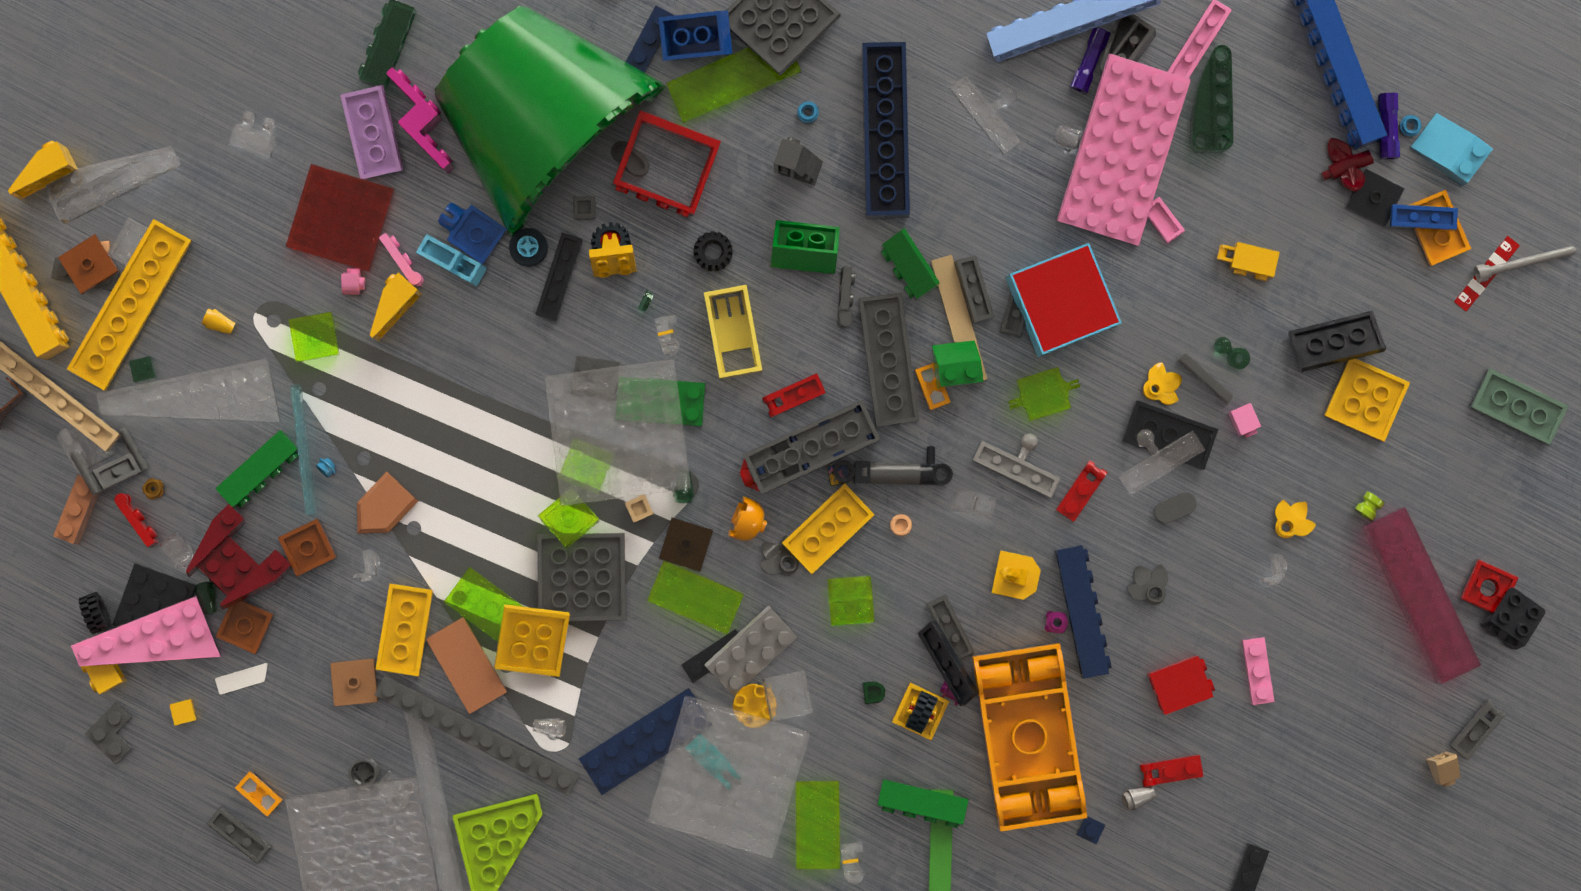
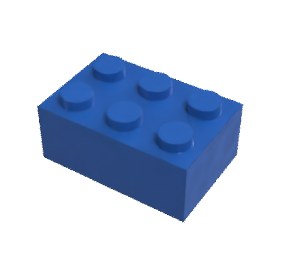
(695, 35)

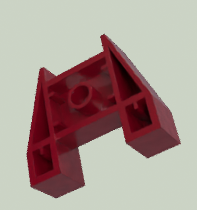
(230, 566)

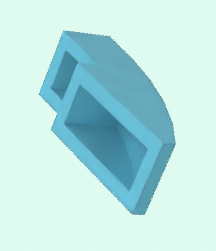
(451, 260)

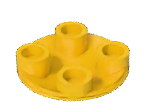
(752, 700)

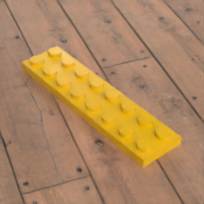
(129, 305)

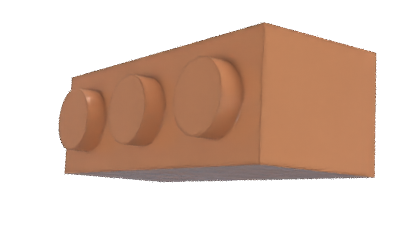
(76, 512)

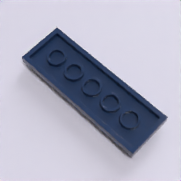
(634, 746)

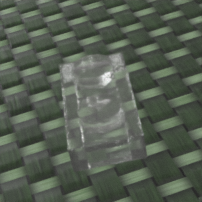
(127, 241)

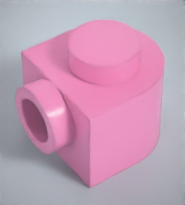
(352, 282)

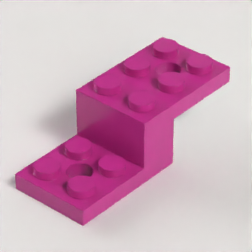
(421, 119)

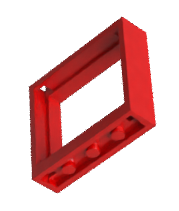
(679, 131)

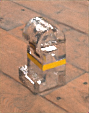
(668, 342)
(852, 870)

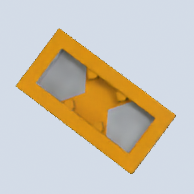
(934, 397)
(258, 793)

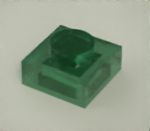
(142, 369)

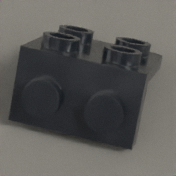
(1514, 619)

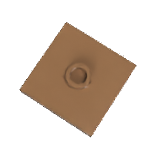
(354, 682)

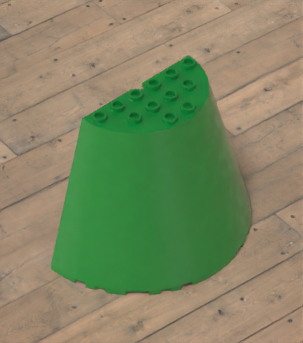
(531, 102)

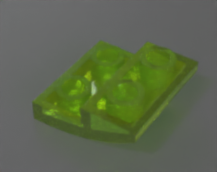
(851, 600)

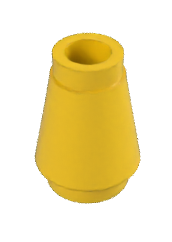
(218, 322)

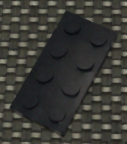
(1337, 341)
(1167, 429)

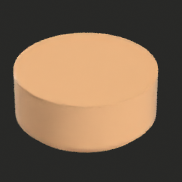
(901, 525)

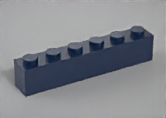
(1082, 611)

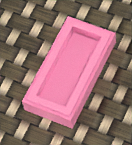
(1164, 221)

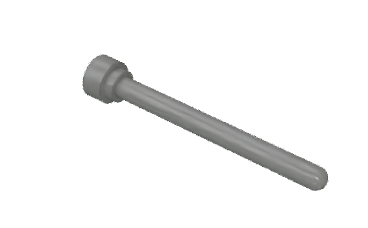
(1484, 272)

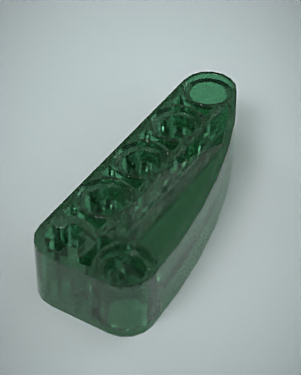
(1207, 108)

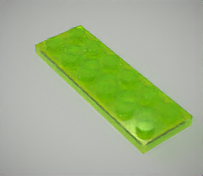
(723, 83)

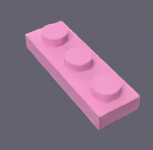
(1258, 671)

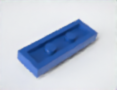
(1424, 217)

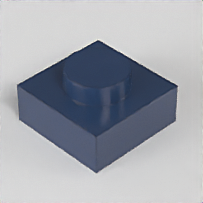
(1090, 830)

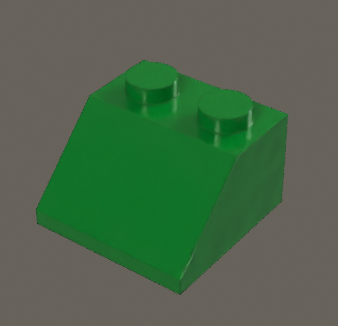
(957, 364)

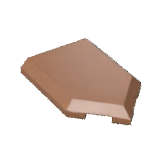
(383, 506)

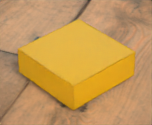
(183, 712)

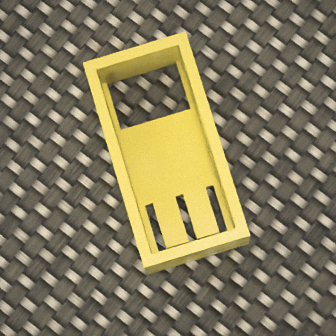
(734, 331)

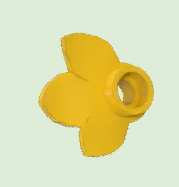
(1165, 384)
(1294, 517)

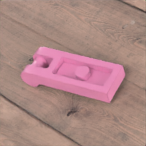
(402, 261)

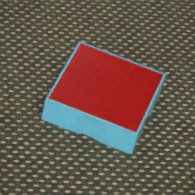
(1063, 299)

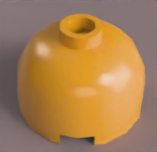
(747, 520)

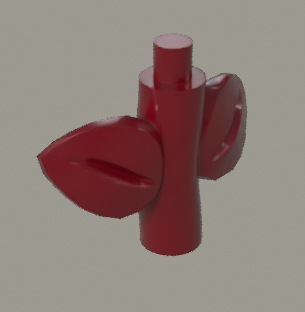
(1346, 164)

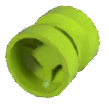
(1368, 507)

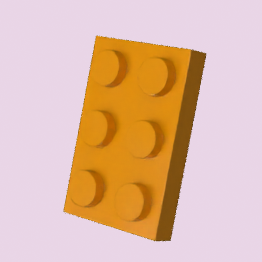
(1441, 244)

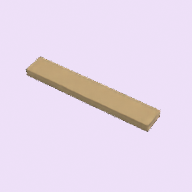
(954, 302)

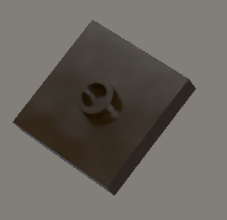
(685, 544)

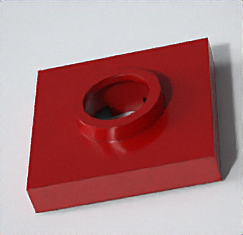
(1481, 572)

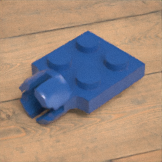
(472, 231)

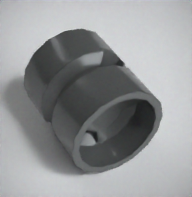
(364, 771)

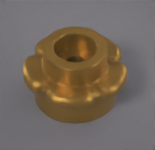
(147, 489)

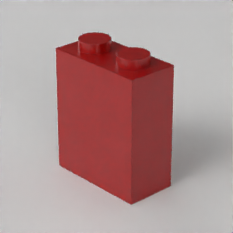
(1181, 684)

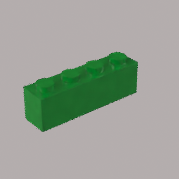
(257, 469)
(923, 802)

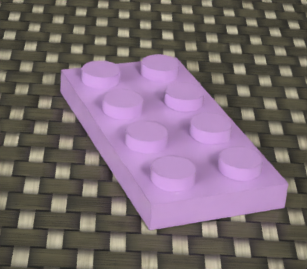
(371, 132)

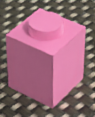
(1245, 420)

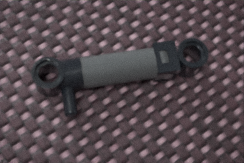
(895, 473)

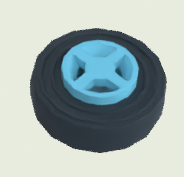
(523, 242)

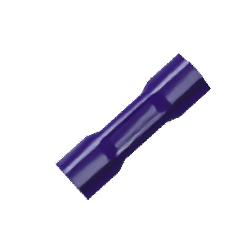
(1084, 74)
(1388, 113)

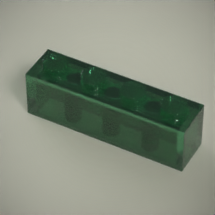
(388, 43)

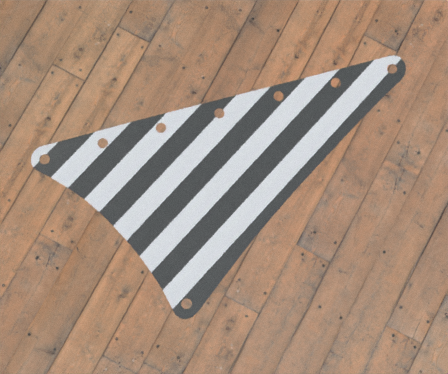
(478, 487)

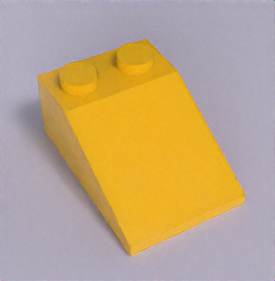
(45, 167)
(394, 302)

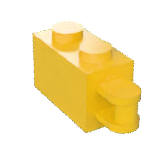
(1250, 260)

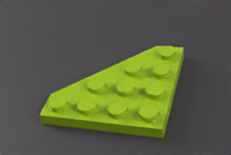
(494, 838)

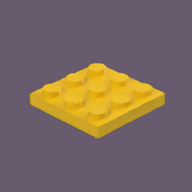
(1366, 399)
(531, 640)

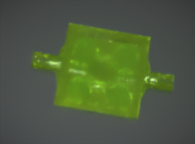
(1043, 394)

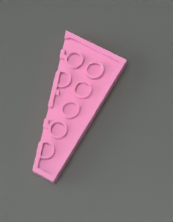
(161, 636)

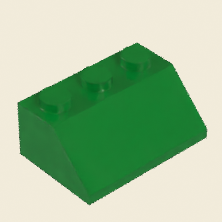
(805, 247)
(909, 265)

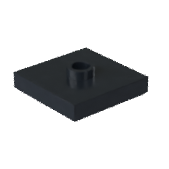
(1375, 198)

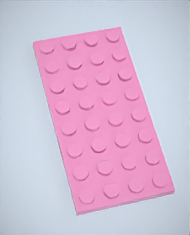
(1123, 149)

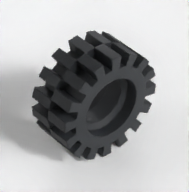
(699, 251)
(94, 613)

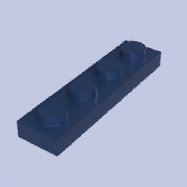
(648, 41)

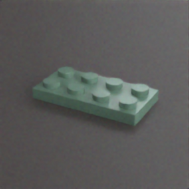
(1519, 406)

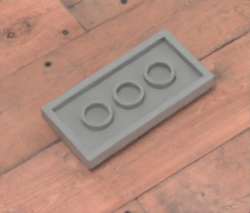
(750, 650)

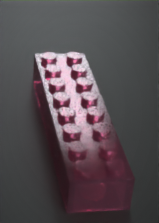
(1421, 595)

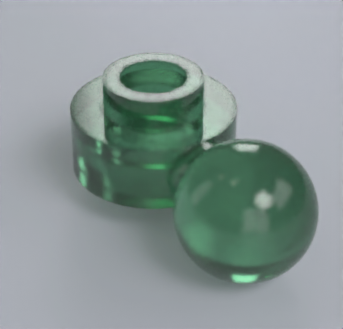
(1224, 346)

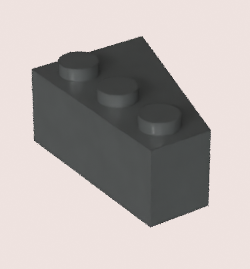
(1129, 39)
(797, 161)

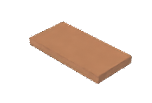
(466, 665)

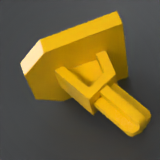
(1015, 575)

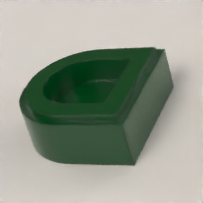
(873, 692)

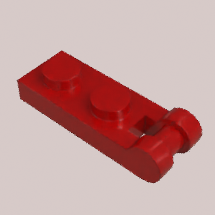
(794, 395)
(1081, 491)
(136, 519)
(1172, 770)

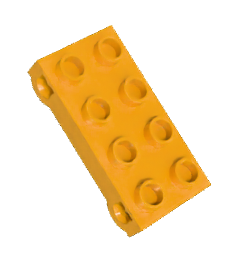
(1029, 737)

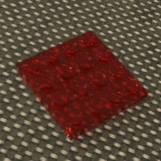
(340, 217)

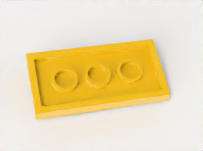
(828, 528)
(404, 629)

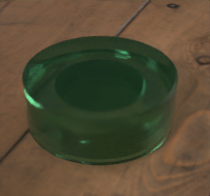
(647, 297)

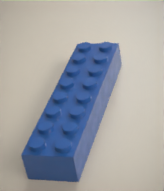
(1342, 72)

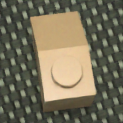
(1444, 768)

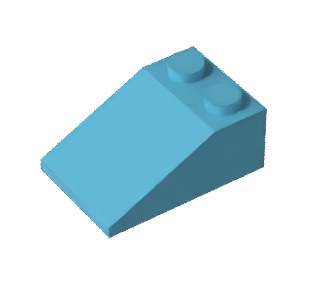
(1451, 149)

